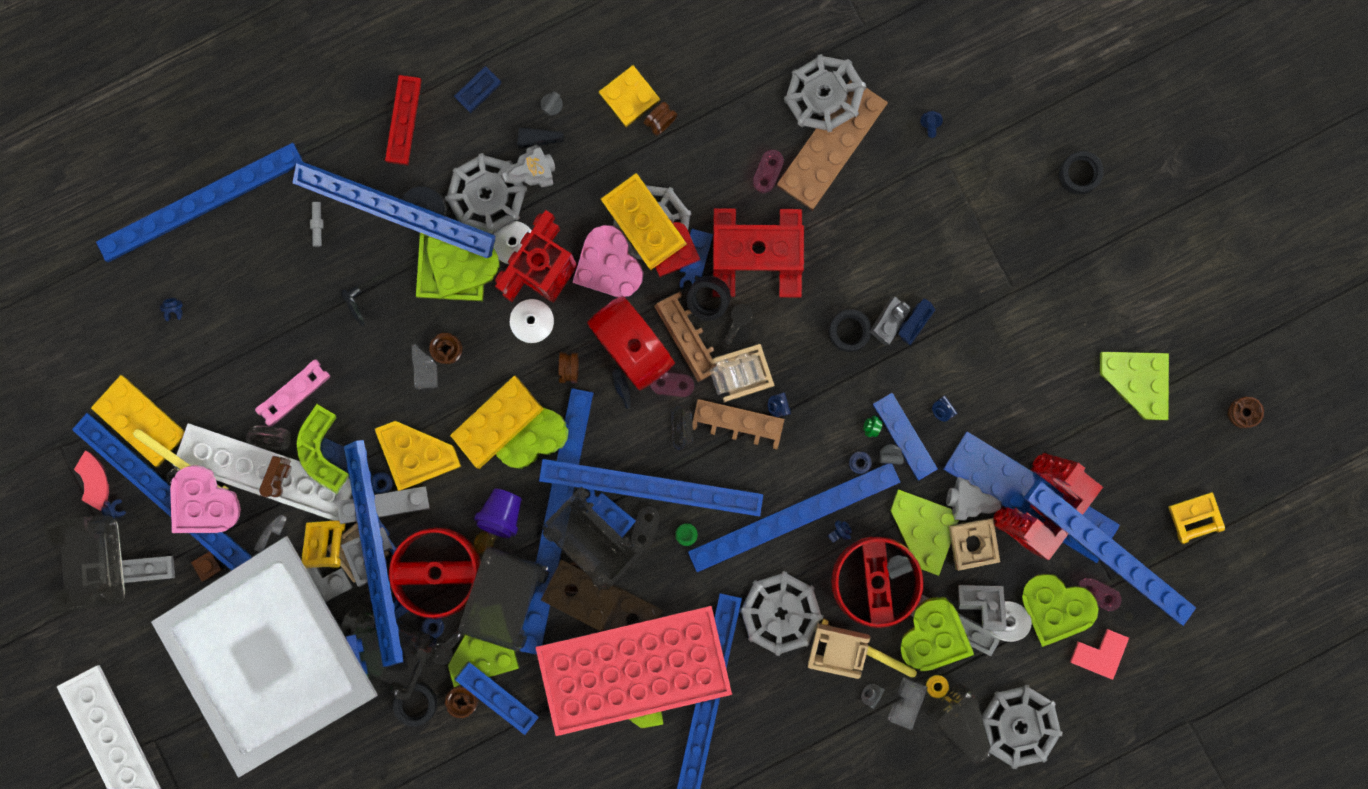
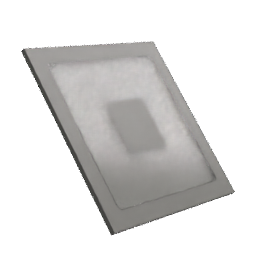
(264, 657)

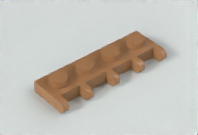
(686, 336)
(739, 421)

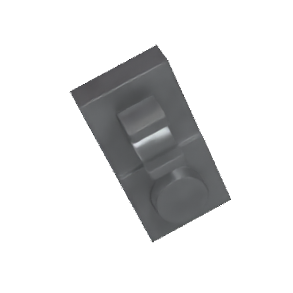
(890, 320)

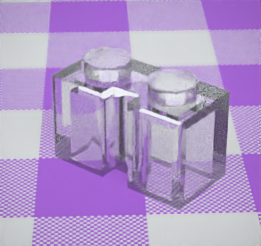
(736, 374)
(909, 706)

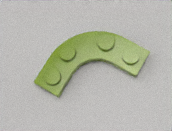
(310, 453)

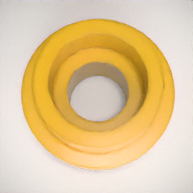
(937, 679)

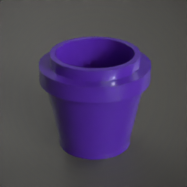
(499, 514)

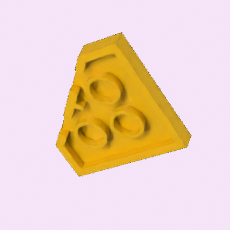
(415, 455)

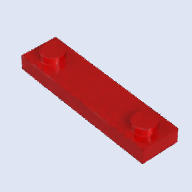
(403, 120)

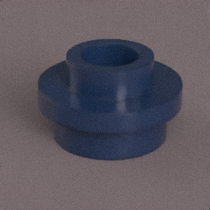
(867, 462)
(376, 478)
(440, 627)

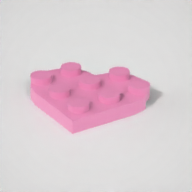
(606, 263)
(200, 504)

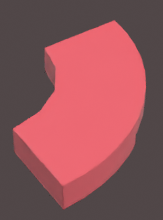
(95, 480)

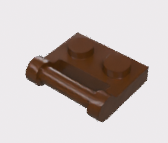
(277, 470)

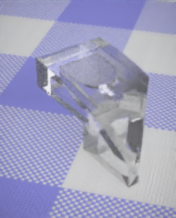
(424, 369)
(275, 527)

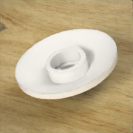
(512, 230)
(539, 329)
(1018, 619)

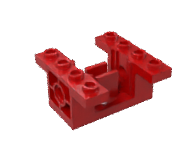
(782, 250)
(538, 263)
(1046, 537)

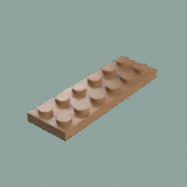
(829, 151)

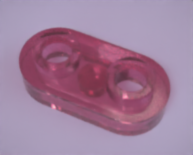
(767, 171)
(672, 383)
(1100, 591)

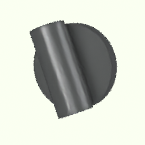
(551, 103)
(891, 454)
(898, 566)
(872, 694)

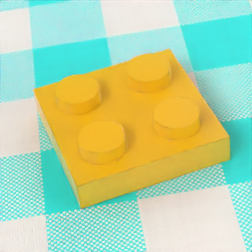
(629, 96)

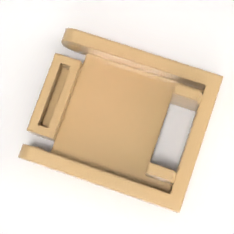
(762, 385)
(842, 652)

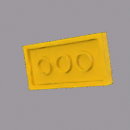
(643, 221)
(129, 409)
(496, 422)

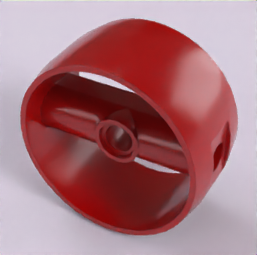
(631, 342)
(420, 572)
(878, 598)

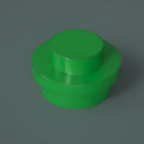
(872, 426)
(686, 534)

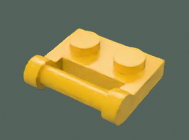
(1196, 510)
(317, 541)

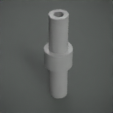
(316, 224)

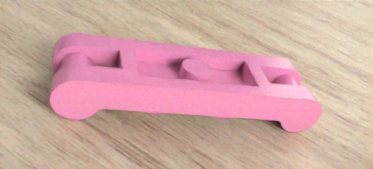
(293, 393)

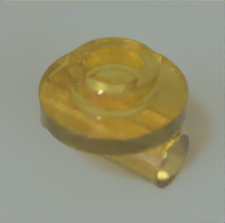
(484, 541)

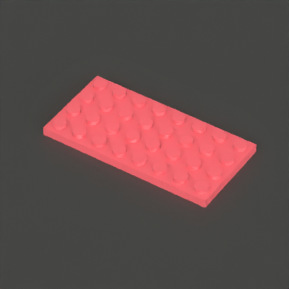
(633, 670)

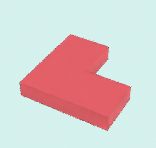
(1101, 661)

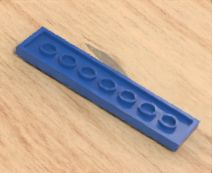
(1010, 483)

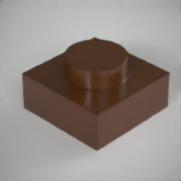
(207, 566)

